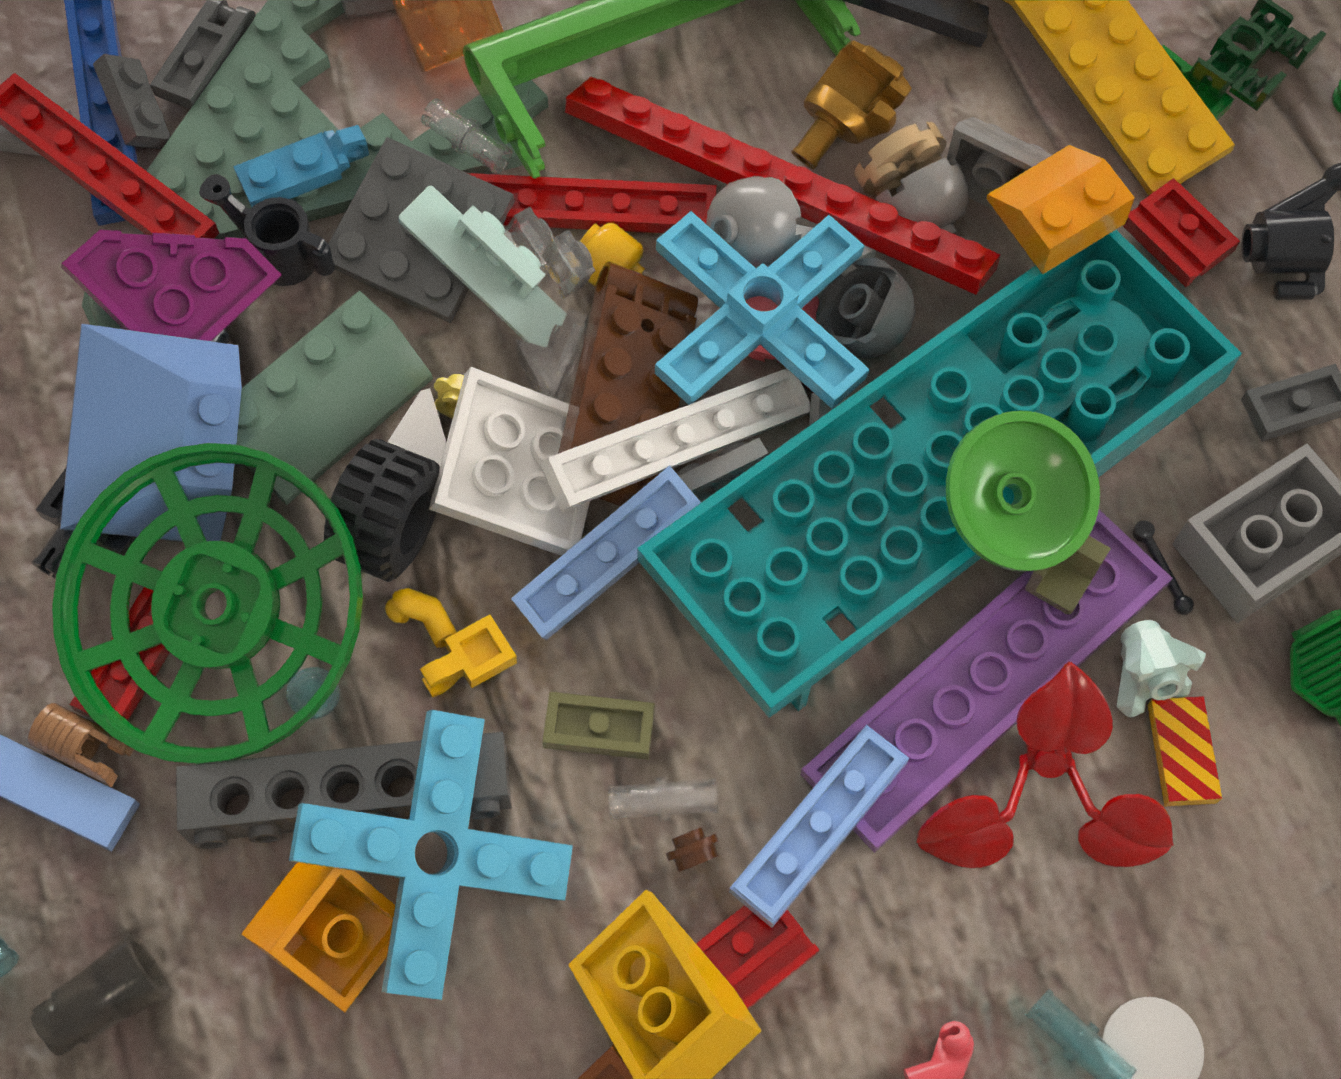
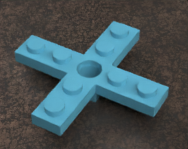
(739, 329)
(474, 858)

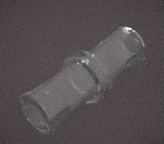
(466, 136)
(663, 799)

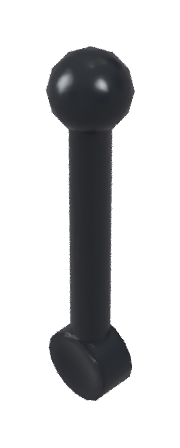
(1144, 533)

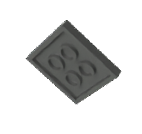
(387, 256)

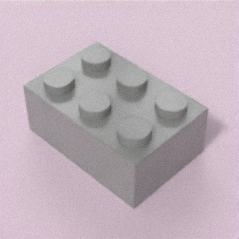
(1266, 533)

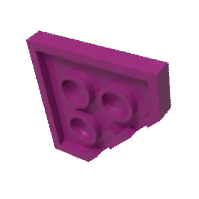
(171, 280)

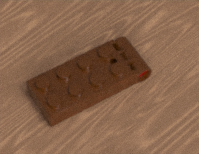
(627, 333)

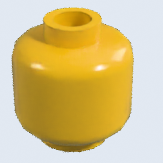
(612, 245)

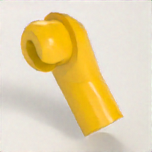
(424, 608)

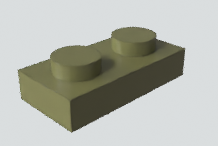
(598, 725)

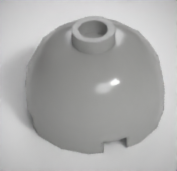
(932, 194)
(756, 218)

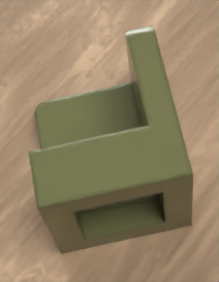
(1067, 581)

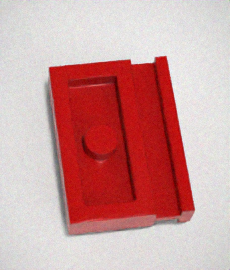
(1180, 232)
(755, 955)

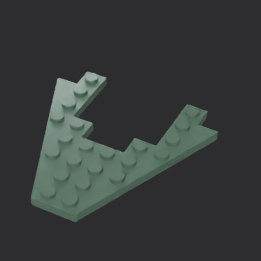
(259, 107)

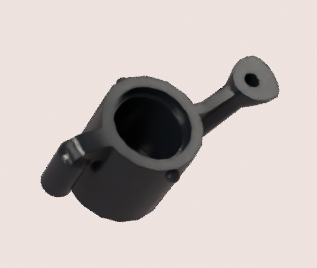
(276, 230)
(1295, 238)

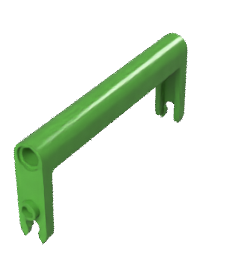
(588, 31)

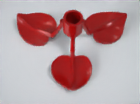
(1054, 722)

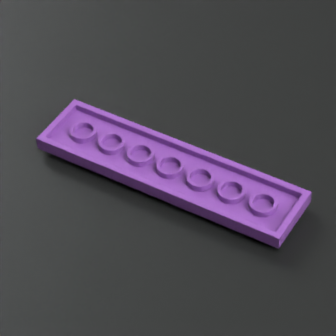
(982, 675)

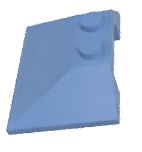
(142, 399)

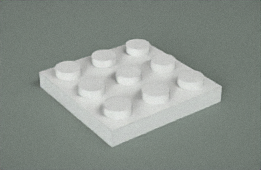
(494, 466)

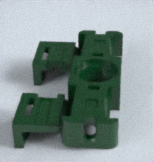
(1233, 65)

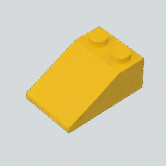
(662, 996)

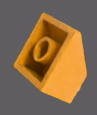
(1062, 205)
(325, 930)

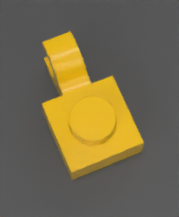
(474, 653)

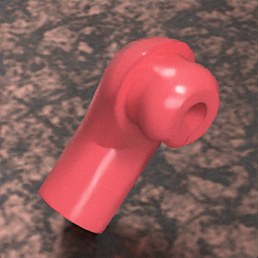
(949, 1056)

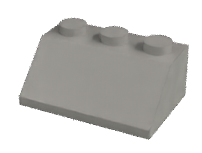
(990, 156)

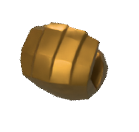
(852, 101)

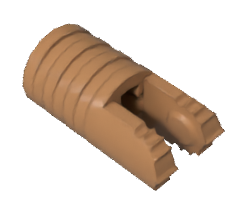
(74, 741)

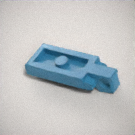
(301, 165)

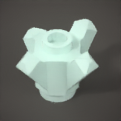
(1154, 666)

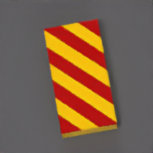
(1184, 751)

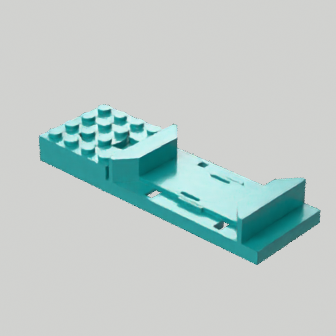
(862, 508)

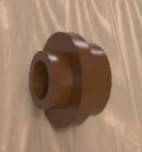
(693, 849)

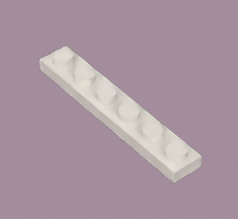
(674, 438)

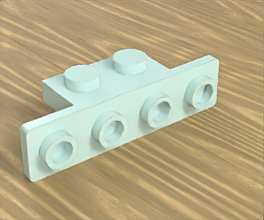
(486, 263)

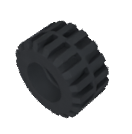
(386, 506)

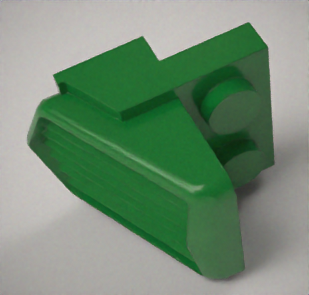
(1317, 664)

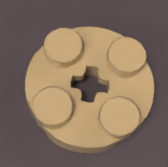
(899, 157)

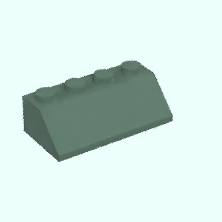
(329, 391)

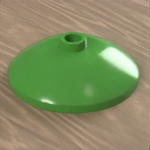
(1051, 486)

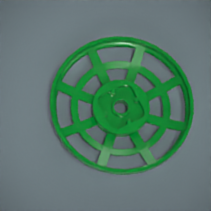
(181, 598)

